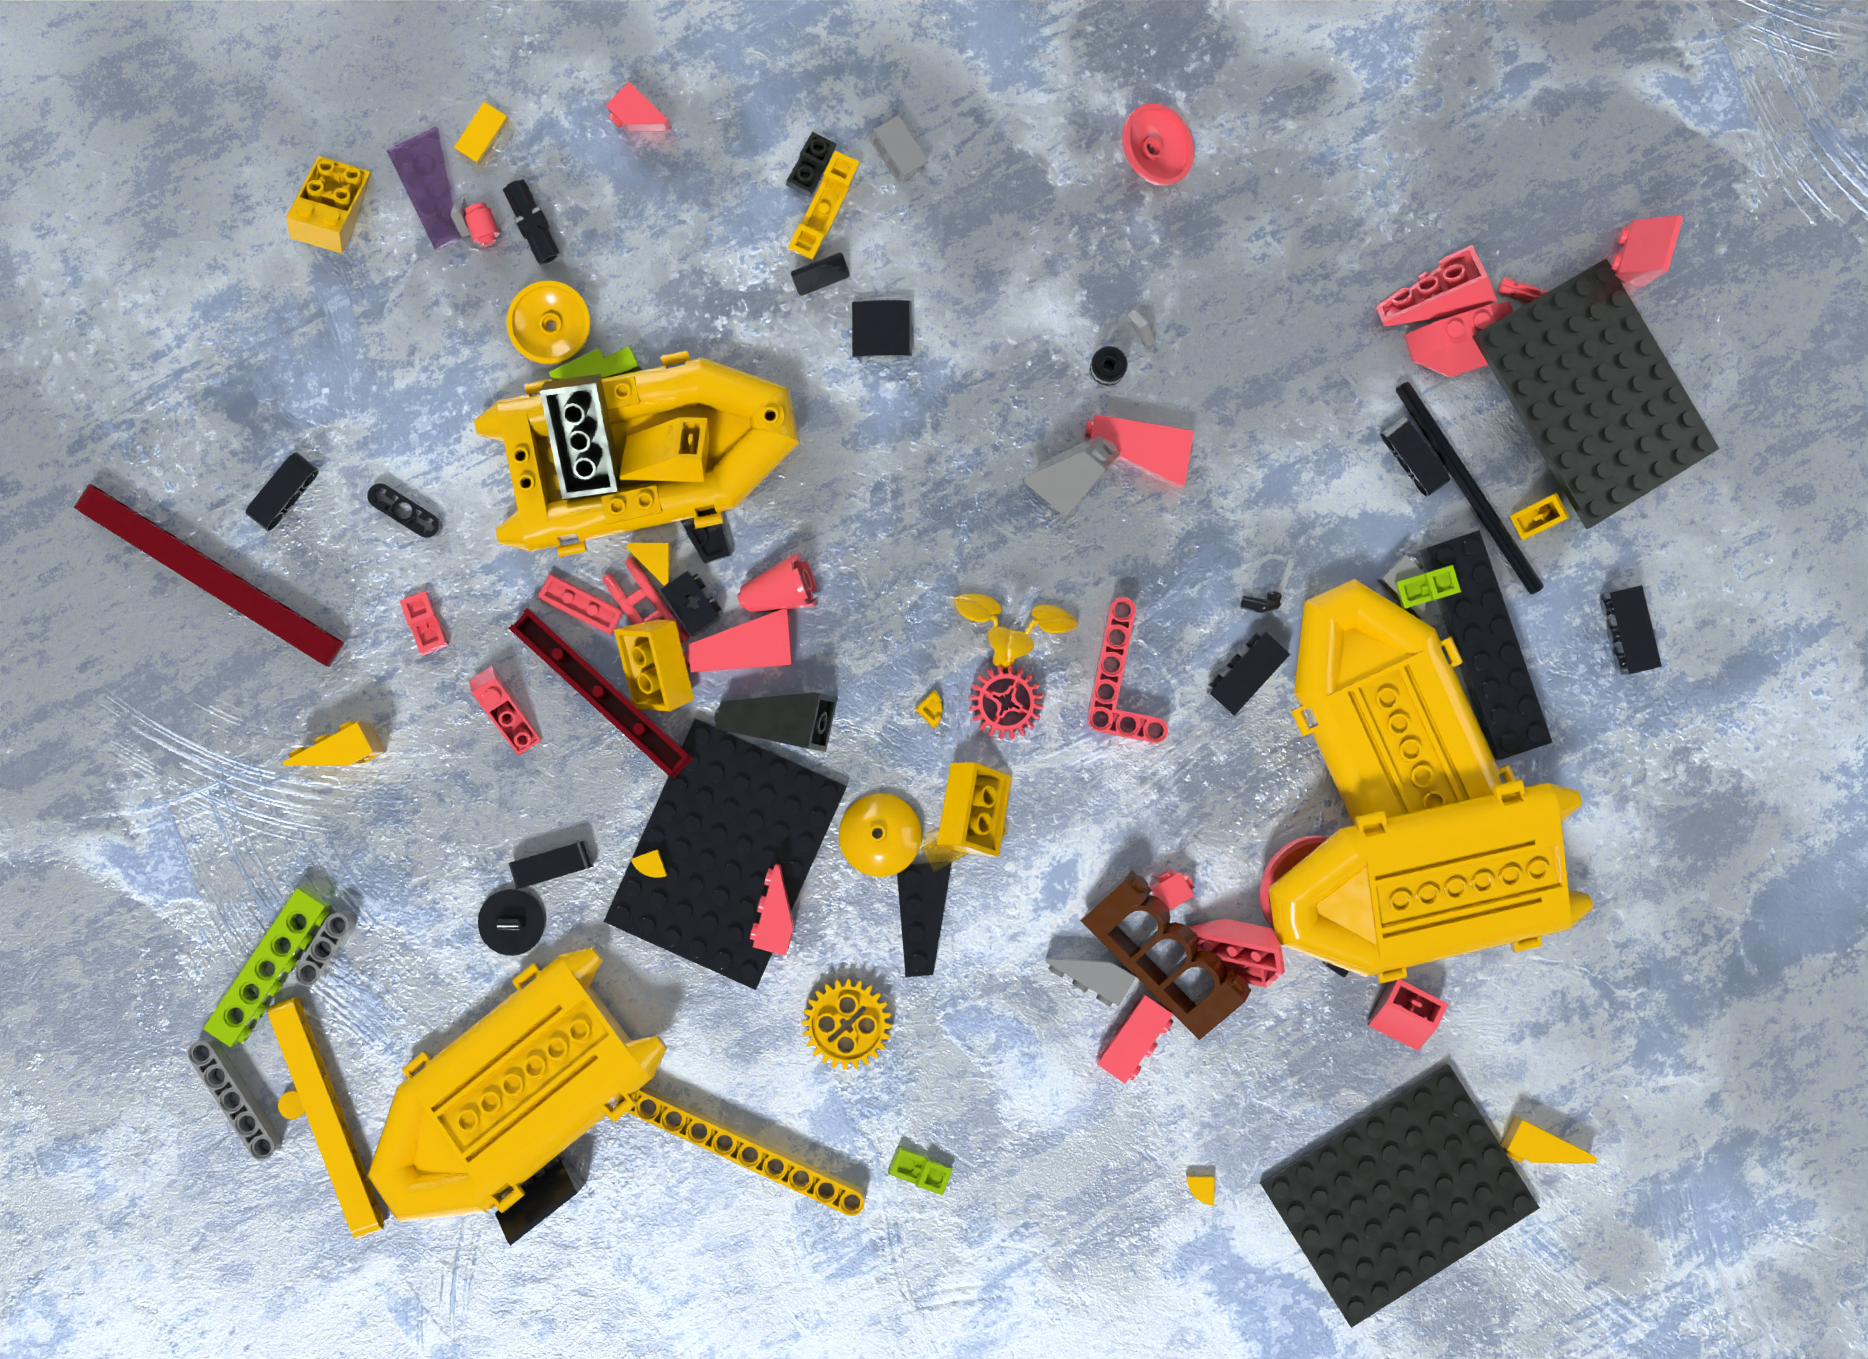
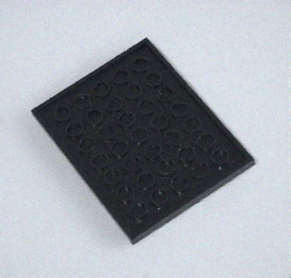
(717, 836)

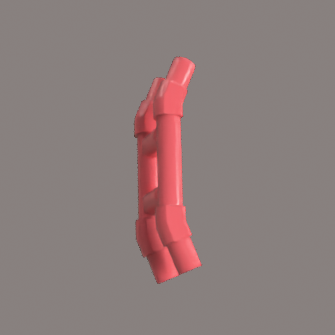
(646, 590)

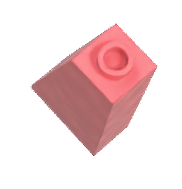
(1147, 446)
(747, 646)

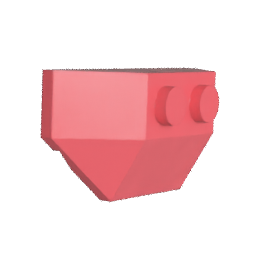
(1449, 344)
(1243, 948)

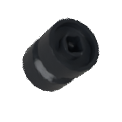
(1108, 367)

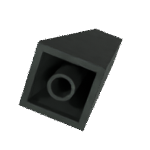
(787, 719)

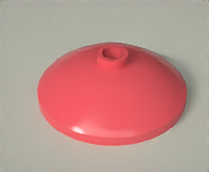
(1158, 144)

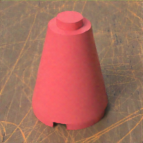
(780, 587)

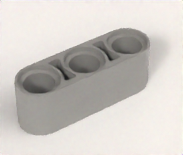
(316, 958)

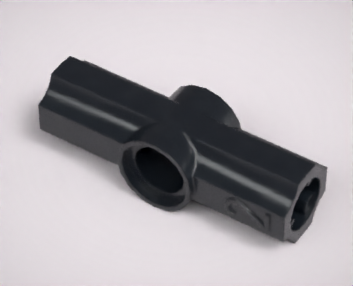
(531, 222)

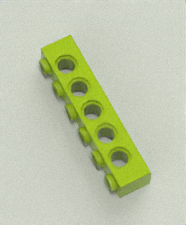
(222, 1022)

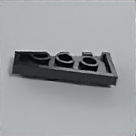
(709, 541)
(921, 913)

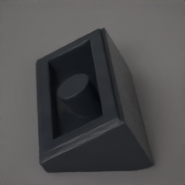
(820, 274)

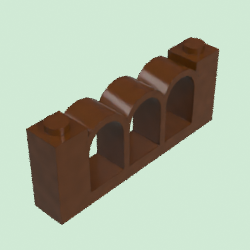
(1198, 1016)

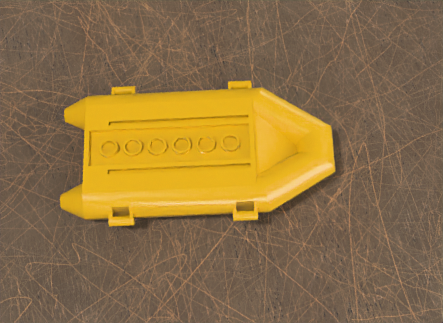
(748, 432)
(1387, 706)
(1434, 883)
(509, 1095)

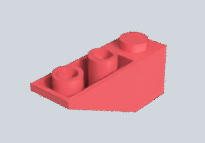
(504, 710)
(776, 920)

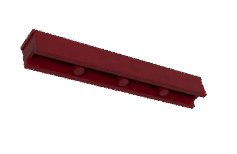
(601, 693)

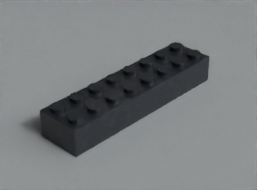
(1489, 649)

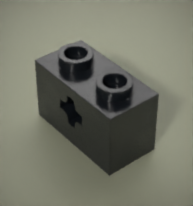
(677, 595)

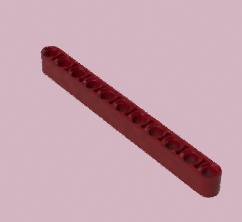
(209, 575)

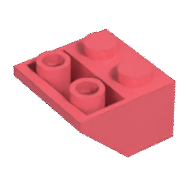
(1407, 1014)

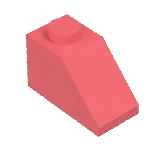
(635, 112)

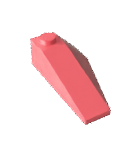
(1449, 290)

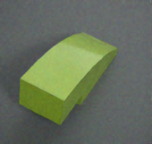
(596, 363)

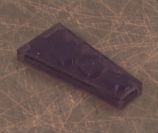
(425, 179)

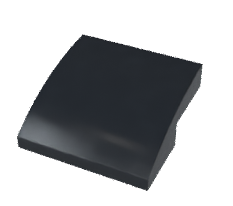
(882, 328)

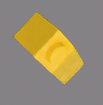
(1539, 1146)

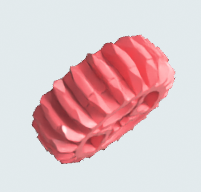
(1027, 712)

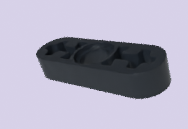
(391, 494)

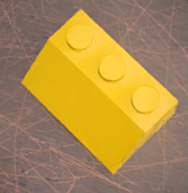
(654, 665)
(974, 809)

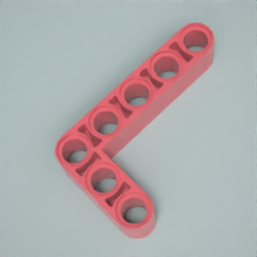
(1114, 680)

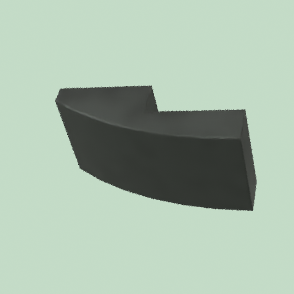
(811, 164)

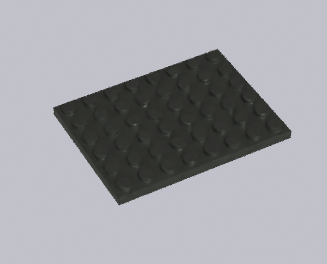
(1595, 393)
(1399, 1195)

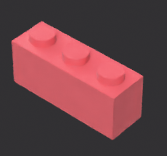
(1135, 1038)

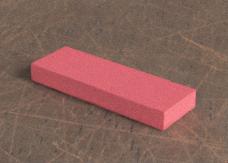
(581, 604)

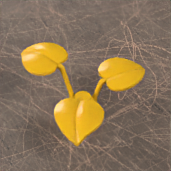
(1007, 642)

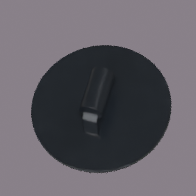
(511, 922)

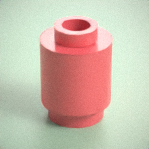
(481, 224)

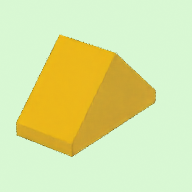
(1539, 516)
(655, 557)

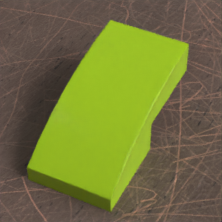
(1427, 587)
(920, 1170)

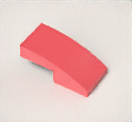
(424, 623)

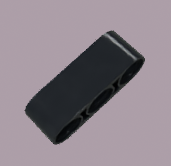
(1415, 456)
(282, 491)
(551, 864)

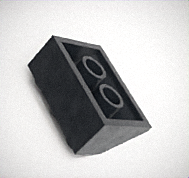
(541, 1198)

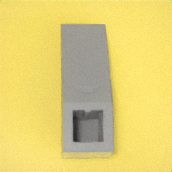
(1101, 976)

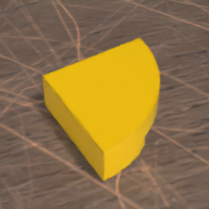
(931, 709)
(650, 864)
(1202, 1187)

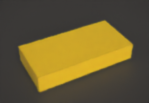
(481, 132)

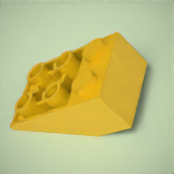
(328, 204)
(668, 452)
(353, 745)

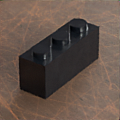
(1630, 630)
(1247, 673)

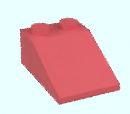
(1645, 249)

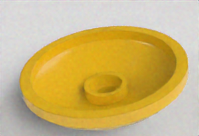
(537, 307)
(899, 840)

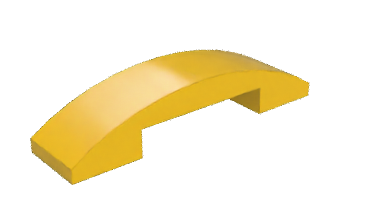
(824, 206)

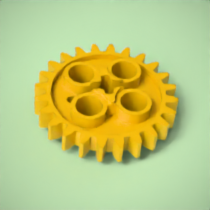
(829, 1005)

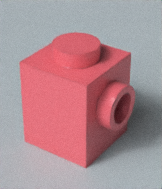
(1173, 888)

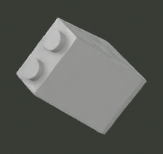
(1072, 474)

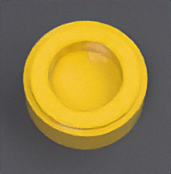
(290, 1105)

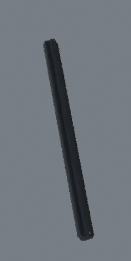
(1469, 488)

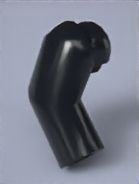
(1262, 605)

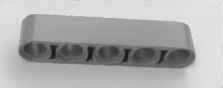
(248, 1104)

